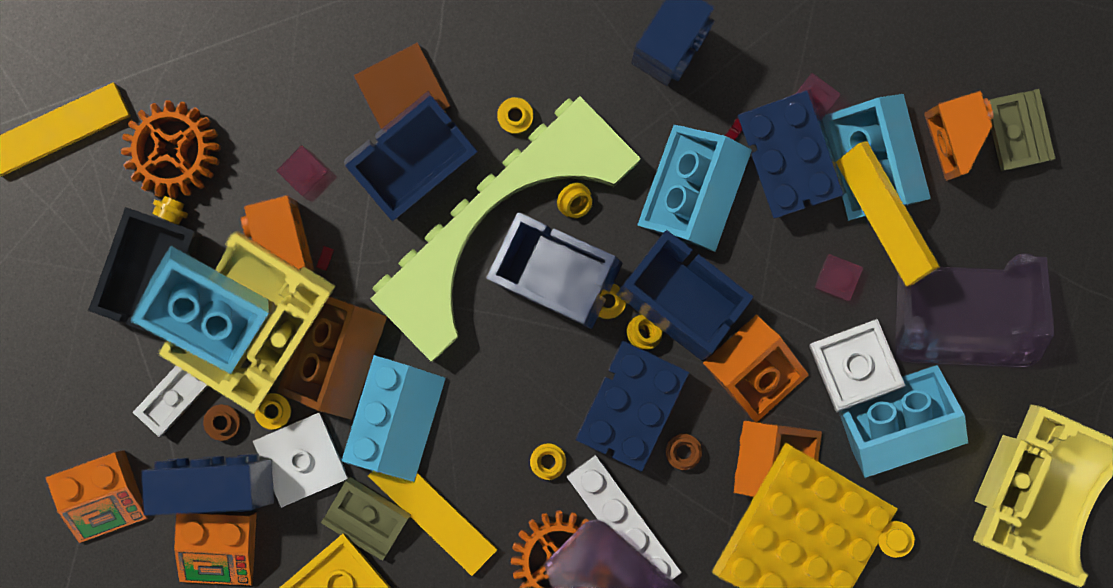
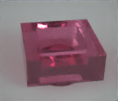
(823, 94)
(302, 171)
(838, 277)

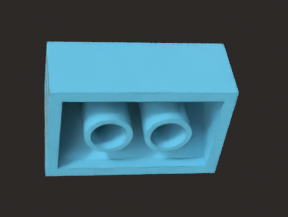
(888, 130)
(695, 186)
(201, 310)
(393, 418)
(905, 423)

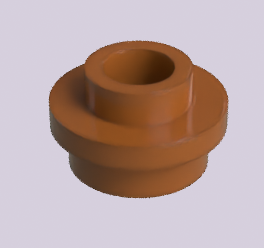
(233, 422)
(695, 451)

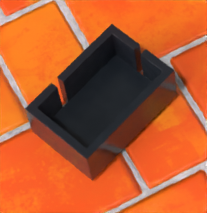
(132, 261)

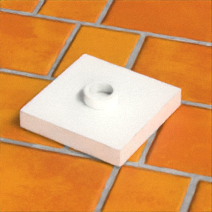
(857, 365)
(301, 459)

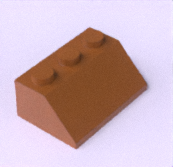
(333, 358)

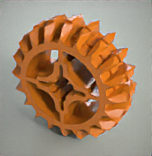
(157, 159)
(540, 534)

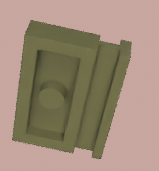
(1020, 130)
(365, 518)

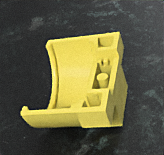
(293, 304)
(1043, 492)

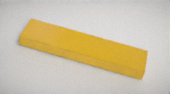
(61, 127)
(887, 214)
(438, 519)

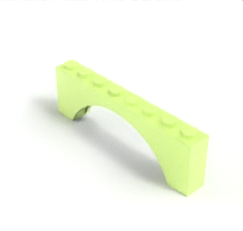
(570, 148)

